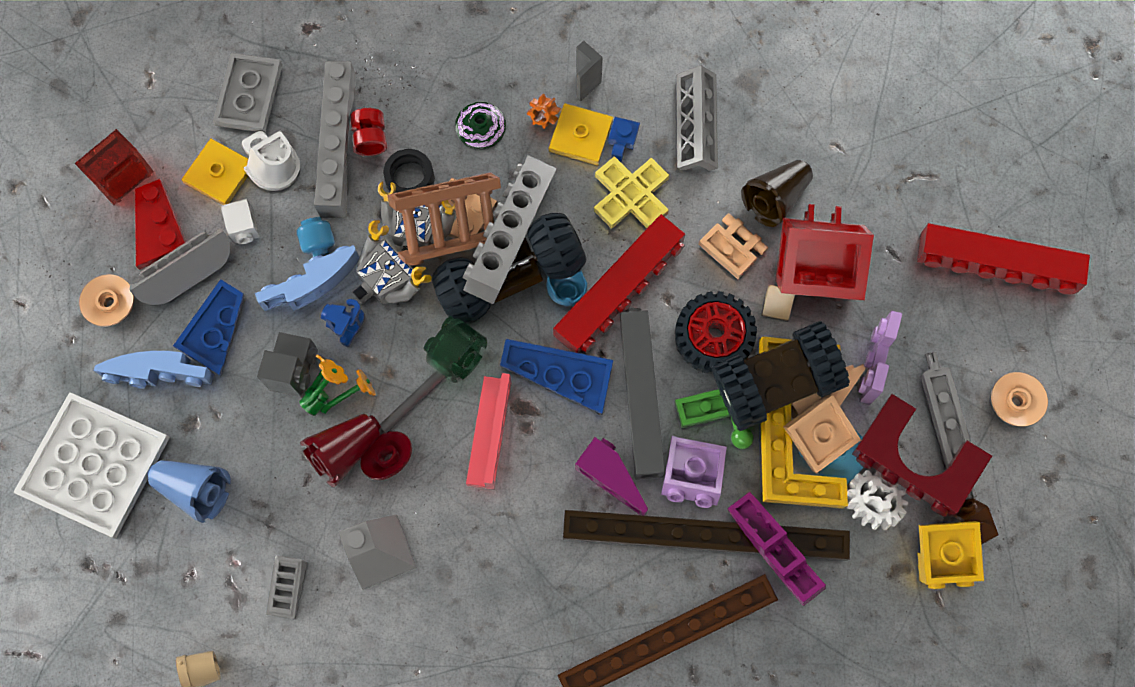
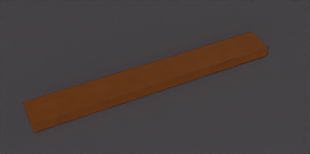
(671, 635)

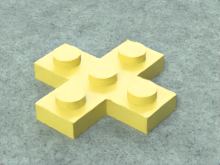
(631, 192)

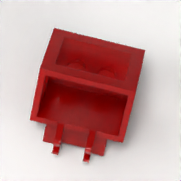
(824, 257)

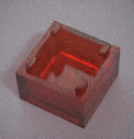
(114, 167)

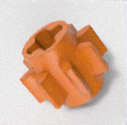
(546, 104)

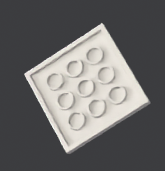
(92, 465)

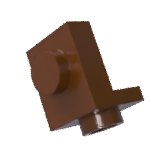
(974, 510)

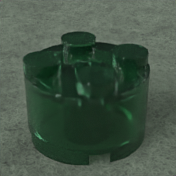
(455, 349)

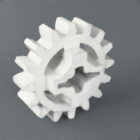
(876, 500)

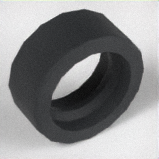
(408, 156)

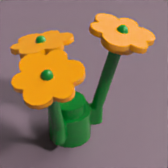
(316, 397)

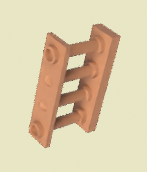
(431, 197)

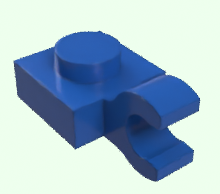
(622, 136)

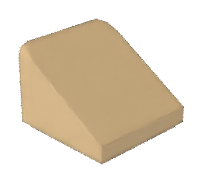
(777, 304)

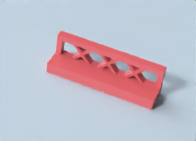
(489, 432)

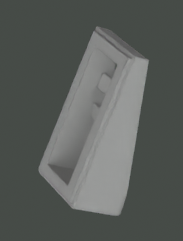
(296, 588)

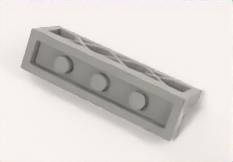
(702, 115)

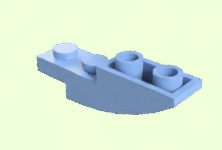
(321, 276)
(149, 366)

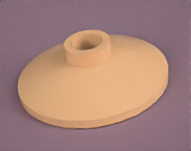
(97, 294)
(1027, 390)

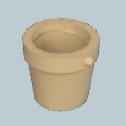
(198, 669)

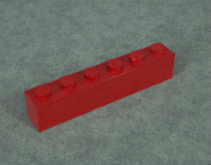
(1003, 259)
(619, 285)

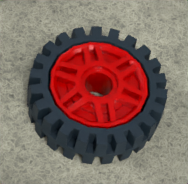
(716, 312)

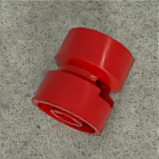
(368, 131)

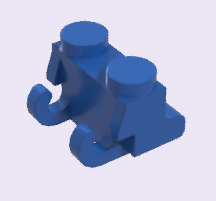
(343, 322)

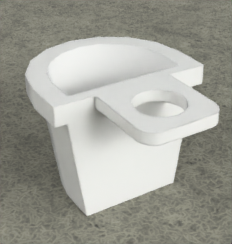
(271, 162)

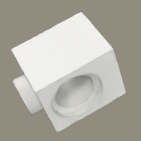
(240, 222)

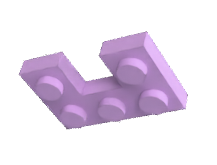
(883, 337)

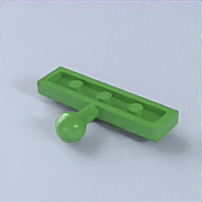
(707, 408)

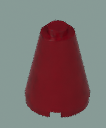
(341, 446)

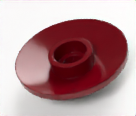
(386, 456)

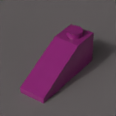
(608, 471)

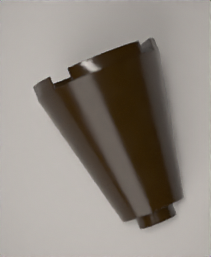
(776, 192)

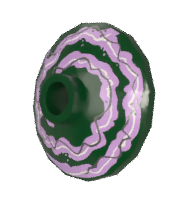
(480, 135)

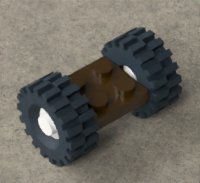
(781, 375)

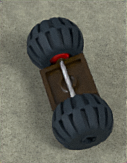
(553, 246)

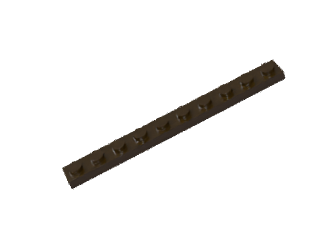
(695, 534)

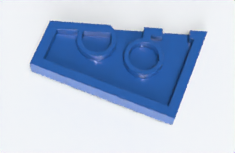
(212, 328)

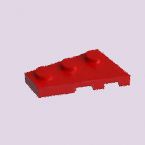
(155, 224)

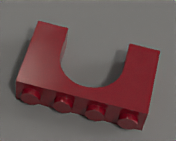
(943, 491)

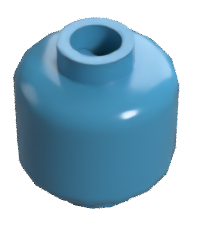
(315, 236)

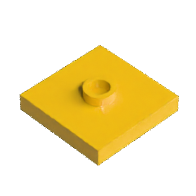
(580, 134)
(217, 172)

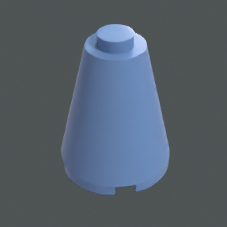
(191, 487)

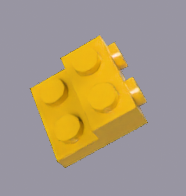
(950, 554)

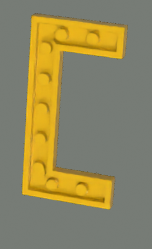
(778, 480)

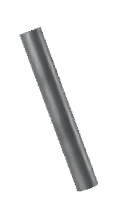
(411, 401)

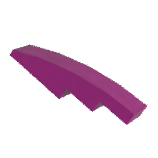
(776, 548)

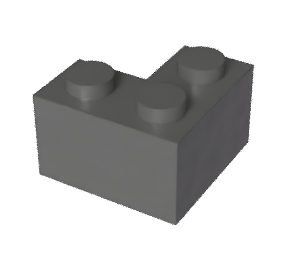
(288, 365)

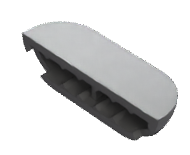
(182, 268)

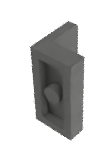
(587, 69)

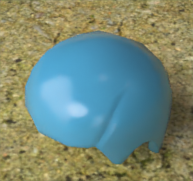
(567, 290)

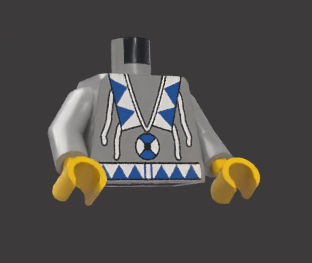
(394, 220)
(385, 272)

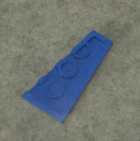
(567, 373)

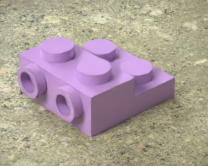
(694, 472)

